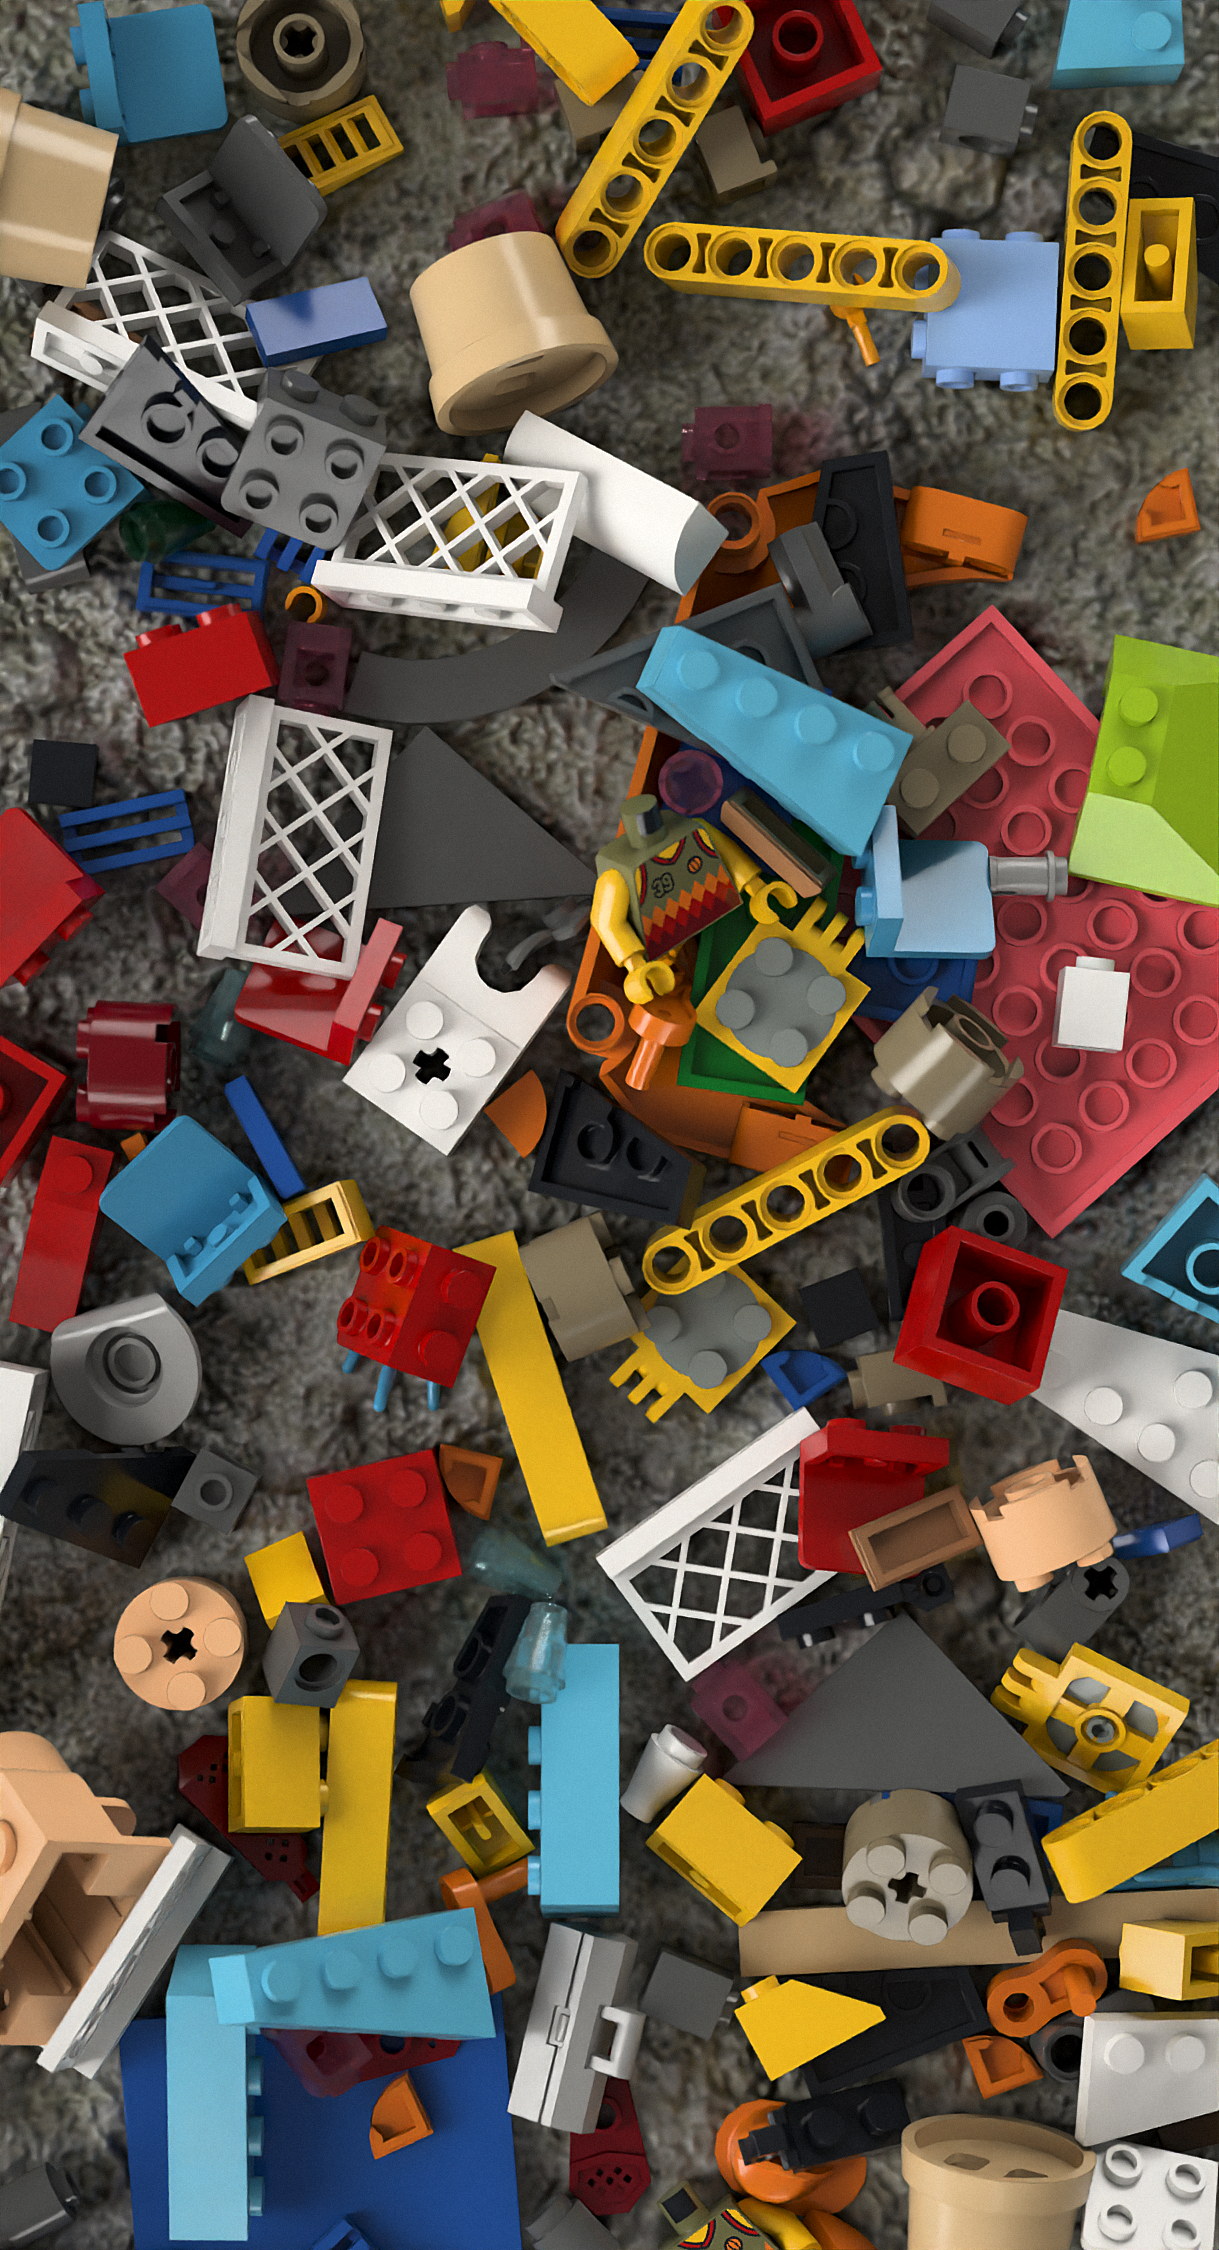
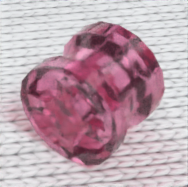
(695, 796)

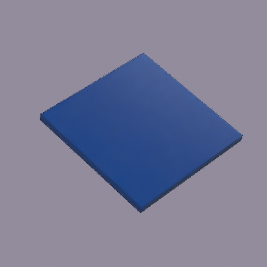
(318, 2158)

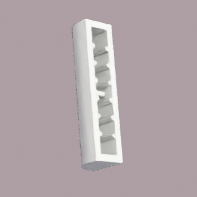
(622, 507)

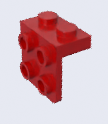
(41, 897)
(320, 1010)
(414, 1305)
(854, 1479)

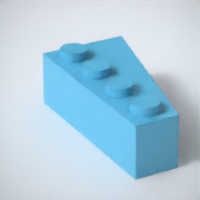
(1119, 44)
(790, 739)
(1183, 1252)
(578, 1790)
(379, 1978)
(210, 2107)

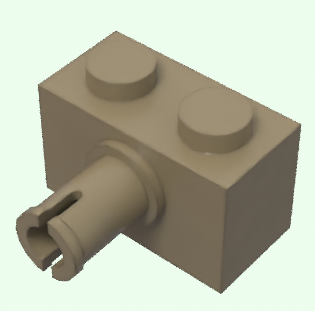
(939, 760)

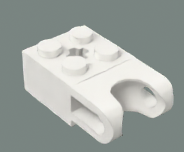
(460, 1015)

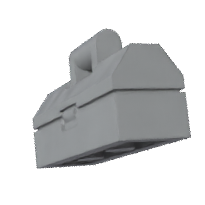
(572, 2026)

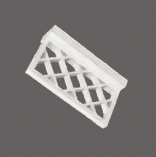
(101, 348)
(454, 593)
(241, 828)
(696, 1509)
(137, 1955)

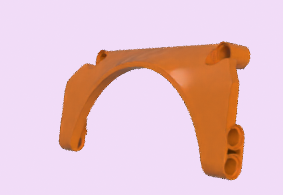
(942, 542)

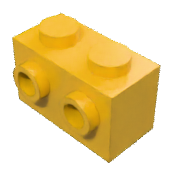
(275, 1766)
(725, 1849)

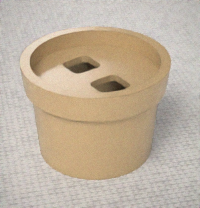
(50, 192)
(507, 334)
(993, 2183)

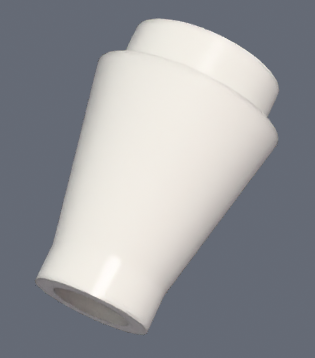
(664, 1771)

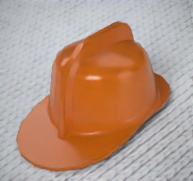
(820, 2189)

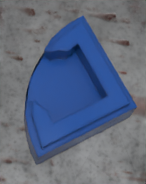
(802, 1375)
(1158, 1537)

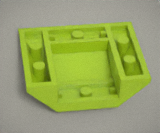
(1154, 776)

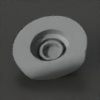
(127, 1369)

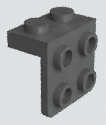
(245, 213)
(306, 459)

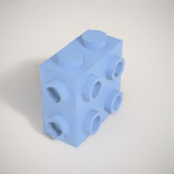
(1002, 317)

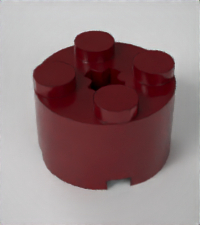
(130, 1066)

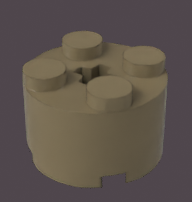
(301, 86)
(945, 1063)
(584, 1286)
(907, 1867)

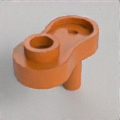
(661, 1023)
(462, 1891)
(1061, 1980)

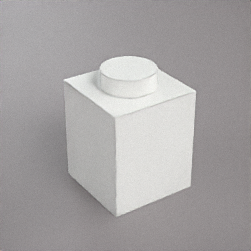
(1091, 1006)

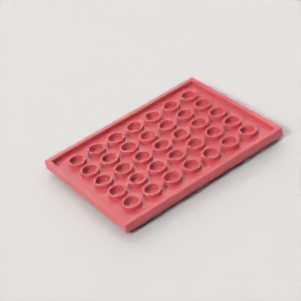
(1074, 1112)

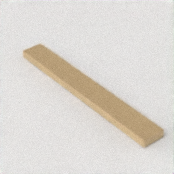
(827, 1941)

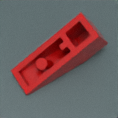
(62, 1233)

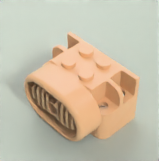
(63, 1884)

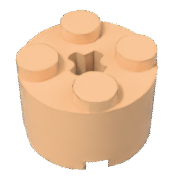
(1045, 1522)
(145, 1648)

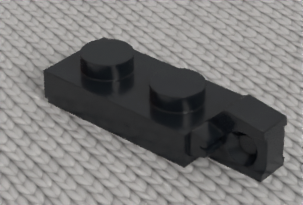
(815, 1622)
(1007, 1859)
(831, 2128)

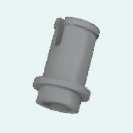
(1029, 875)

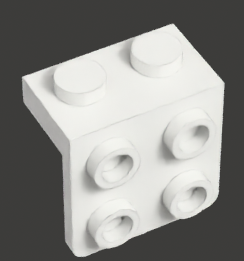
(1149, 2200)

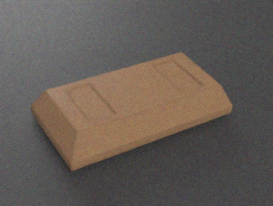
(777, 842)
(915, 1537)

